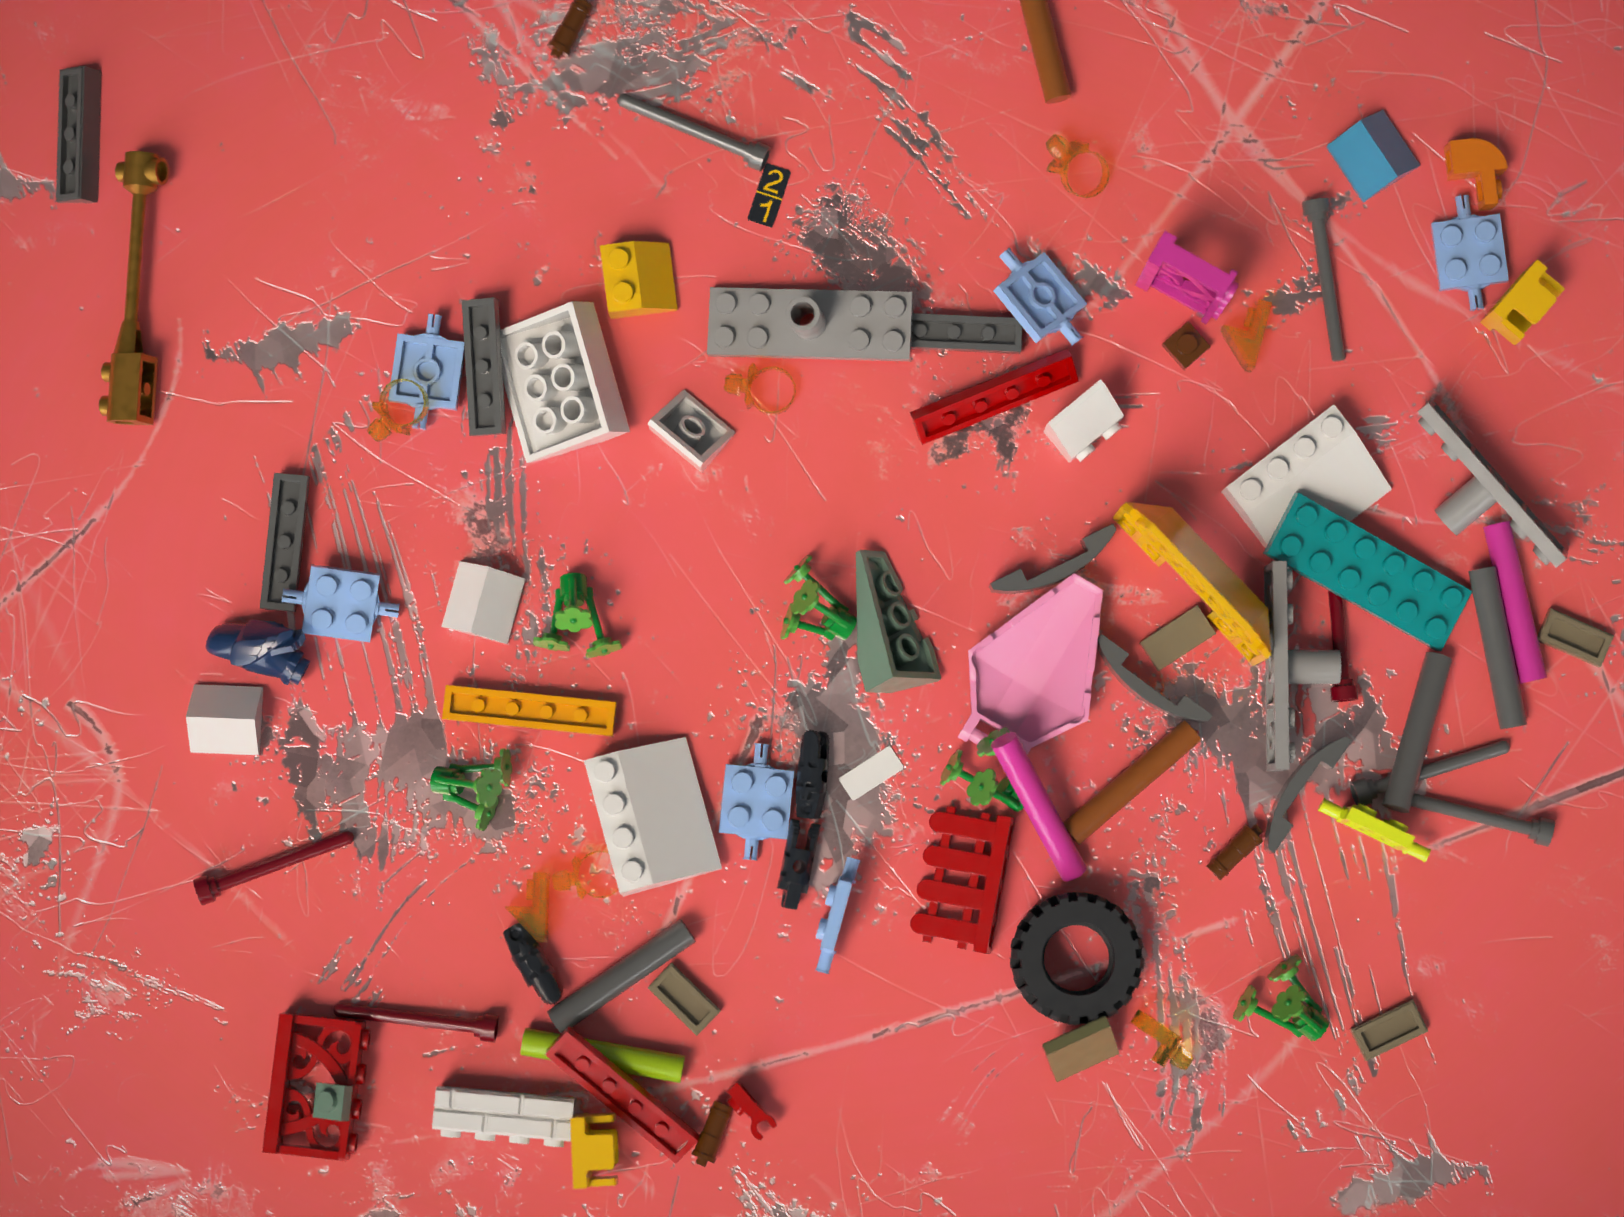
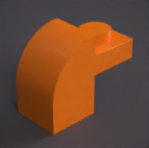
(1479, 161)

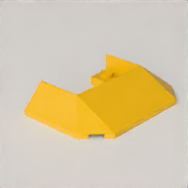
(1234, 606)

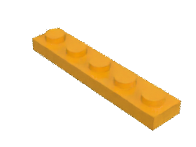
(529, 710)

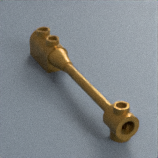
(131, 372)

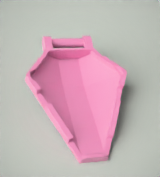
(1037, 667)

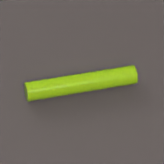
(628, 1058)

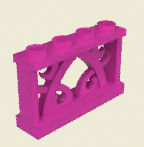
(1209, 286)

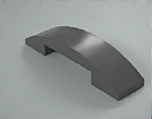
(1017, 583)
(1184, 709)
(1277, 826)

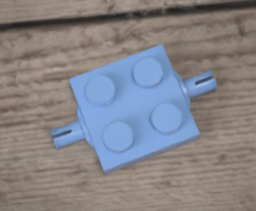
(1469, 252)
(1040, 297)
(432, 364)
(340, 603)
(756, 801)
(829, 928)

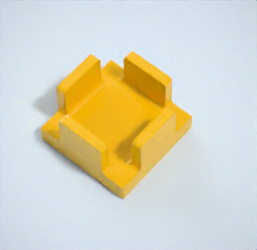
(1523, 303)
(593, 1150)

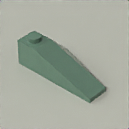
(888, 641)

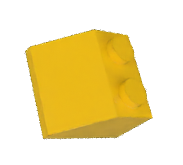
(638, 278)

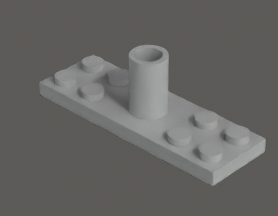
(843, 326)
(1485, 490)
(1287, 667)

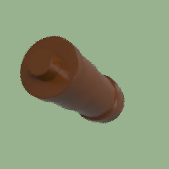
(569, 29)
(1239, 847)
(712, 1133)

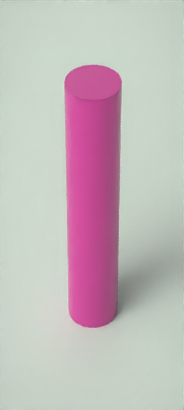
(1515, 602)
(1038, 806)

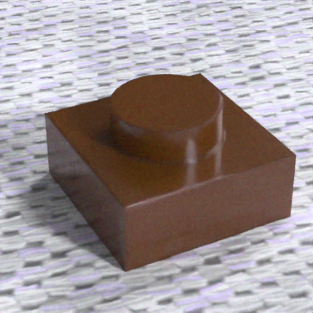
(1186, 345)

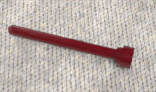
(1346, 689)
(210, 888)
(483, 1027)

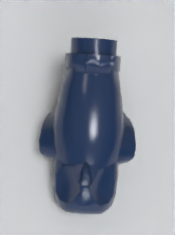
(261, 648)

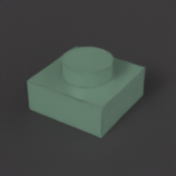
(332, 1101)

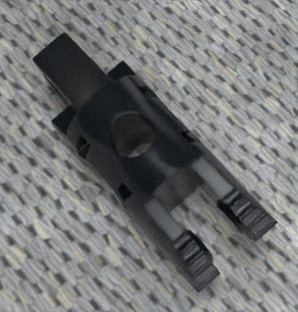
(812, 774)
(793, 881)
(532, 963)

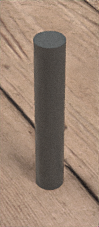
(1497, 647)
(1417, 732)
(621, 976)

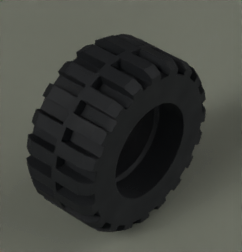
(1122, 945)

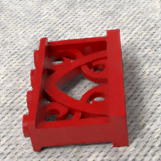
(287, 1046)

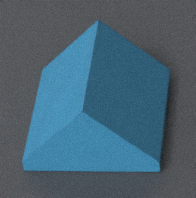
(1372, 155)

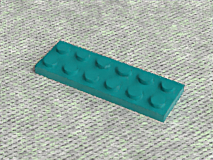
(1367, 572)

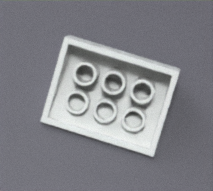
(561, 382)
(1319, 462)
(652, 815)

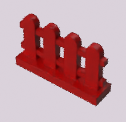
(969, 897)

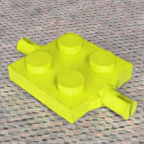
(1388, 832)

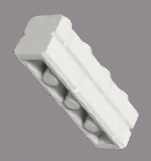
(503, 1113)

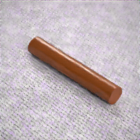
(1046, 50)
(1131, 782)

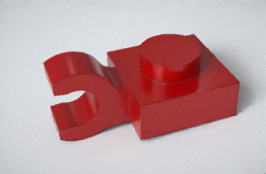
(743, 1102)

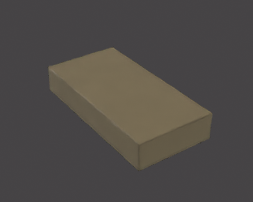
(1574, 637)
(1177, 638)
(684, 999)
(1388, 1030)

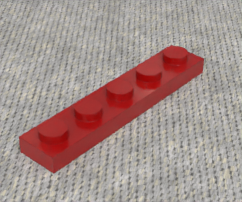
(994, 396)
(622, 1094)

